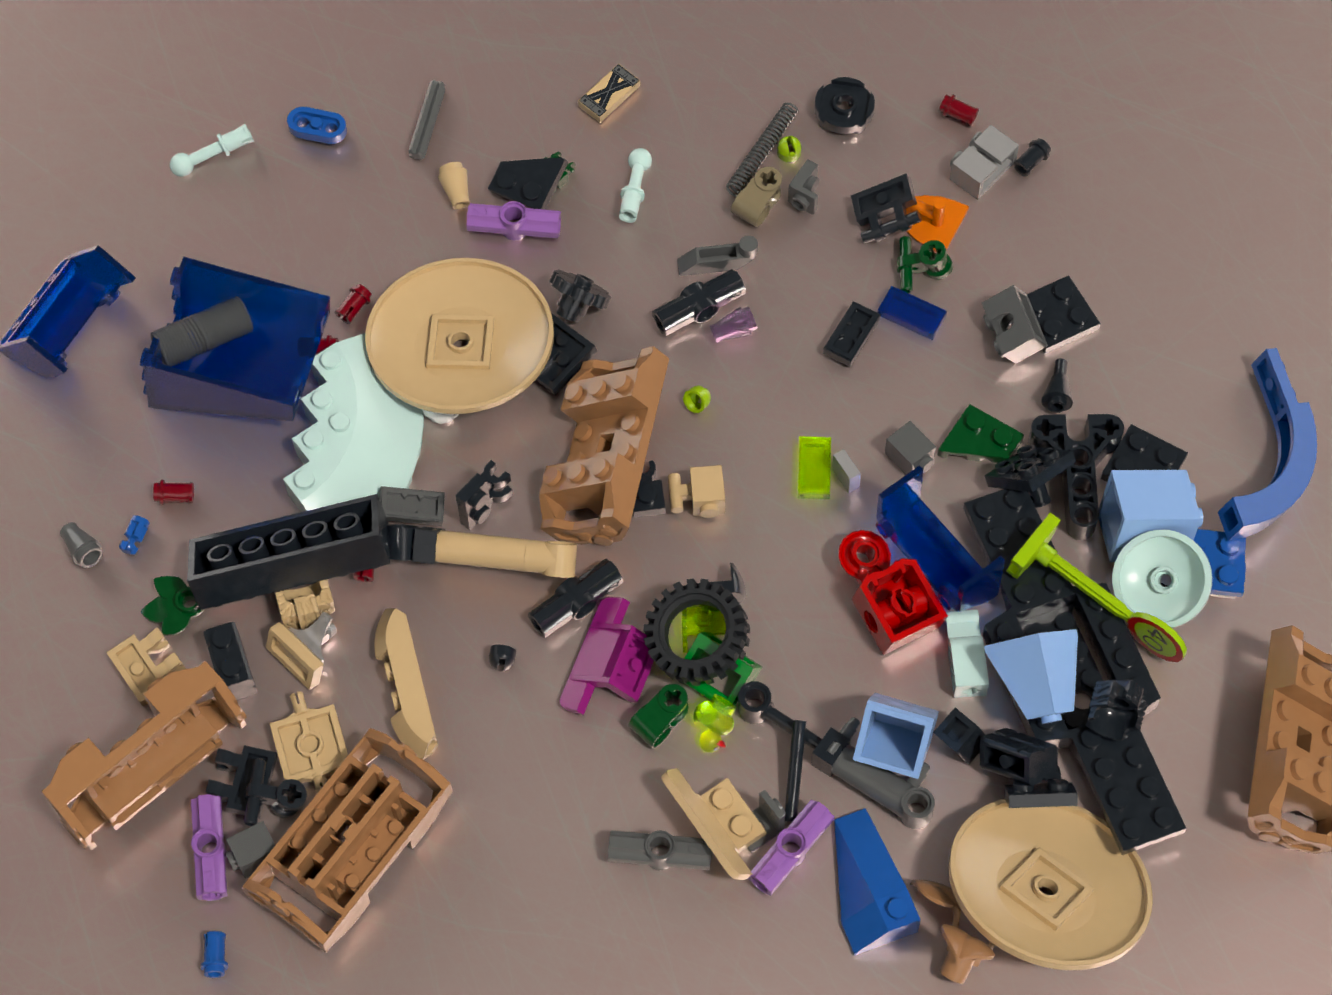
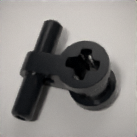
(258, 793)

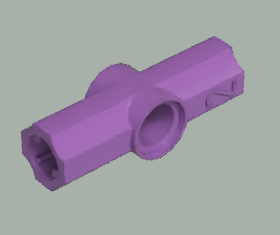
(496, 220)
(804, 832)
(211, 866)

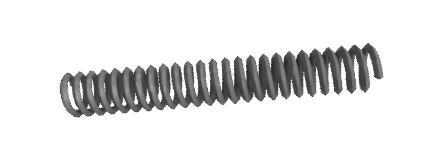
(758, 144)

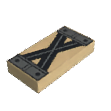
(609, 93)

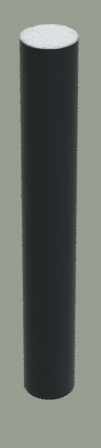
(795, 770)

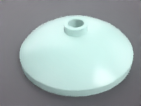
(1147, 560)

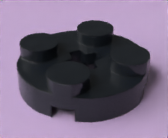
(839, 120)

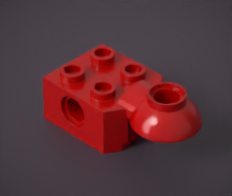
(891, 599)

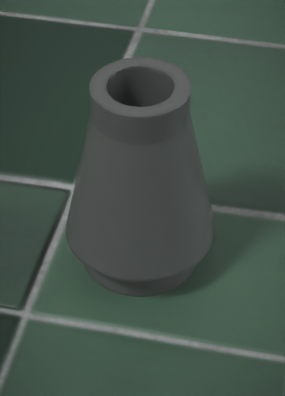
(81, 546)

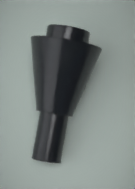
(1058, 394)

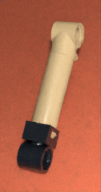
(479, 550)

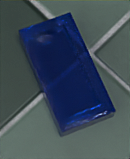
(912, 312)

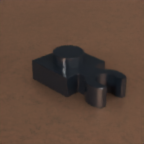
(649, 495)

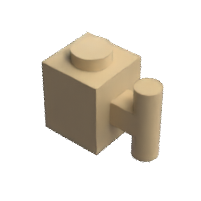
(704, 490)

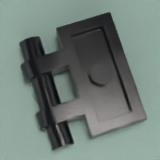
(883, 201)

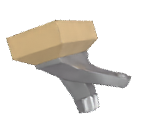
(302, 648)

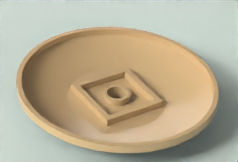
(451, 301)
(1098, 896)

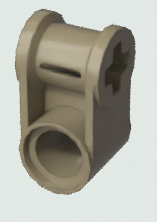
(758, 196)

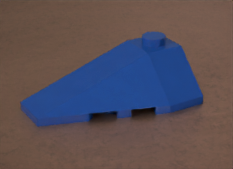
(871, 891)

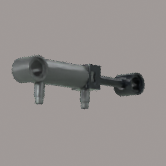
(835, 756)

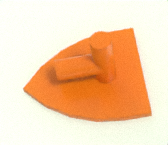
(939, 219)

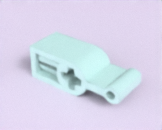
(966, 654)

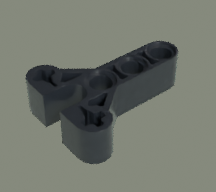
(1083, 477)

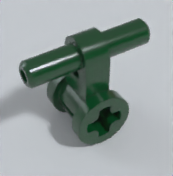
(923, 261)

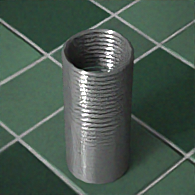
(210, 328)

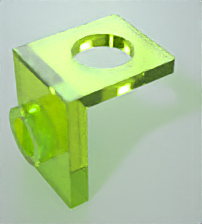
(701, 619)

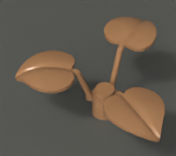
(962, 948)

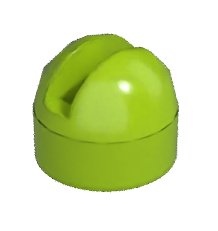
(783, 150)
(692, 396)

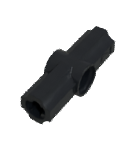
(699, 302)
(575, 598)

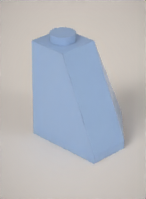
(1039, 672)

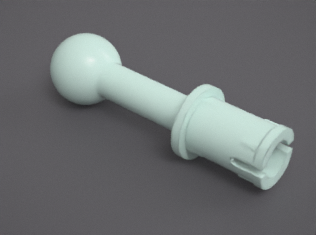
(183, 164)
(633, 195)

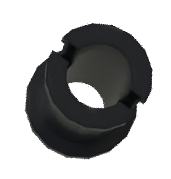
(1037, 151)

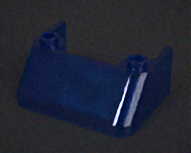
(62, 309)
(942, 558)

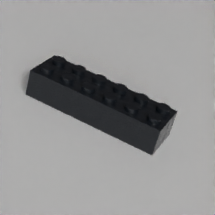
(288, 552)

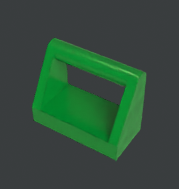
(746, 668)

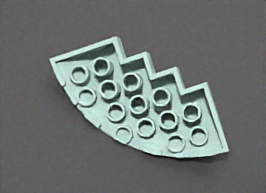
(357, 433)

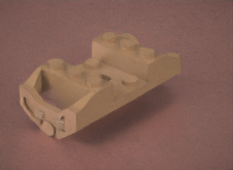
(609, 447)
(1294, 745)
(148, 761)
(380, 825)

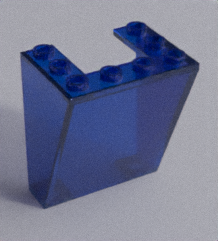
(253, 374)

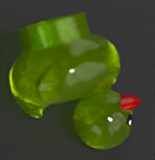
(718, 718)

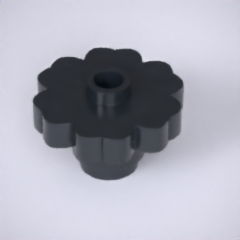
(577, 295)

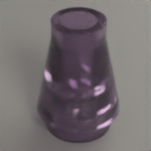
(734, 325)

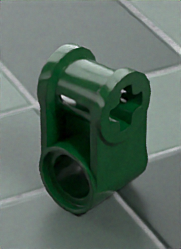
(656, 718)

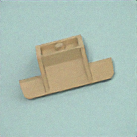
(720, 819)

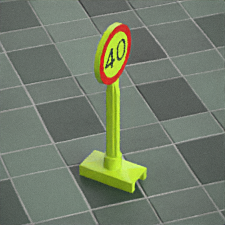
(1146, 629)

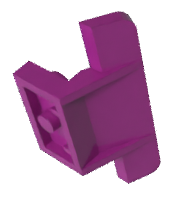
(609, 658)

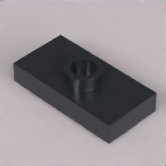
(851, 334)

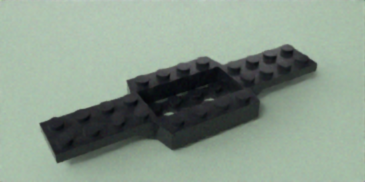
(1043, 601)

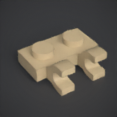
(136, 666)

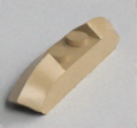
(413, 721)

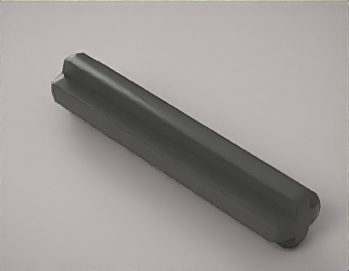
(426, 120)

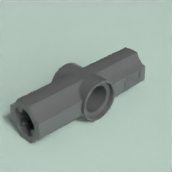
(637, 849)

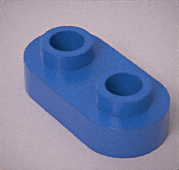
(318, 125)

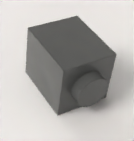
(910, 448)
(249, 848)

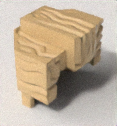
(304, 605)

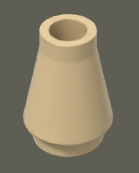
(455, 184)

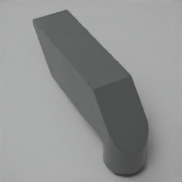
(718, 257)

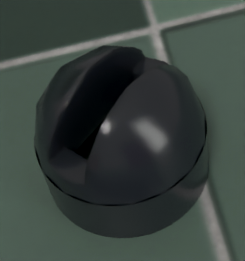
(502, 655)

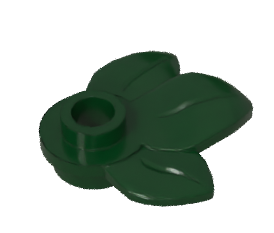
(170, 605)

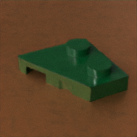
(981, 438)

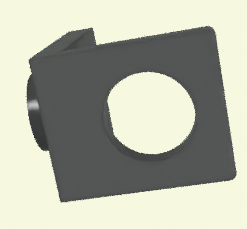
(771, 815)

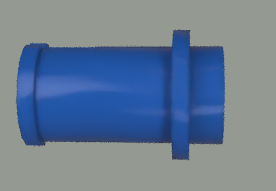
(214, 954)

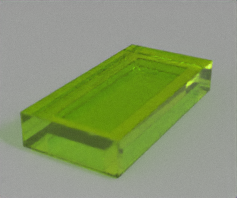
(814, 467)

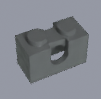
(1025, 335)

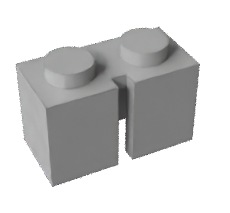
(983, 161)

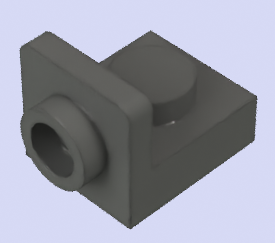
(802, 188)

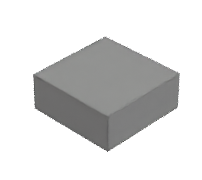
(846, 471)

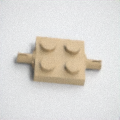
(309, 743)

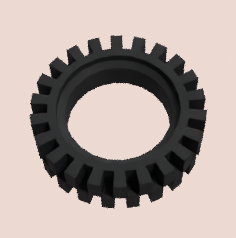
(668, 609)

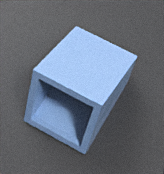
(1147, 502)
(895, 735)

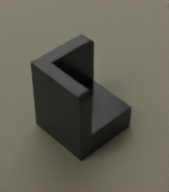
(960, 735)

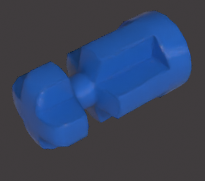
(135, 533)

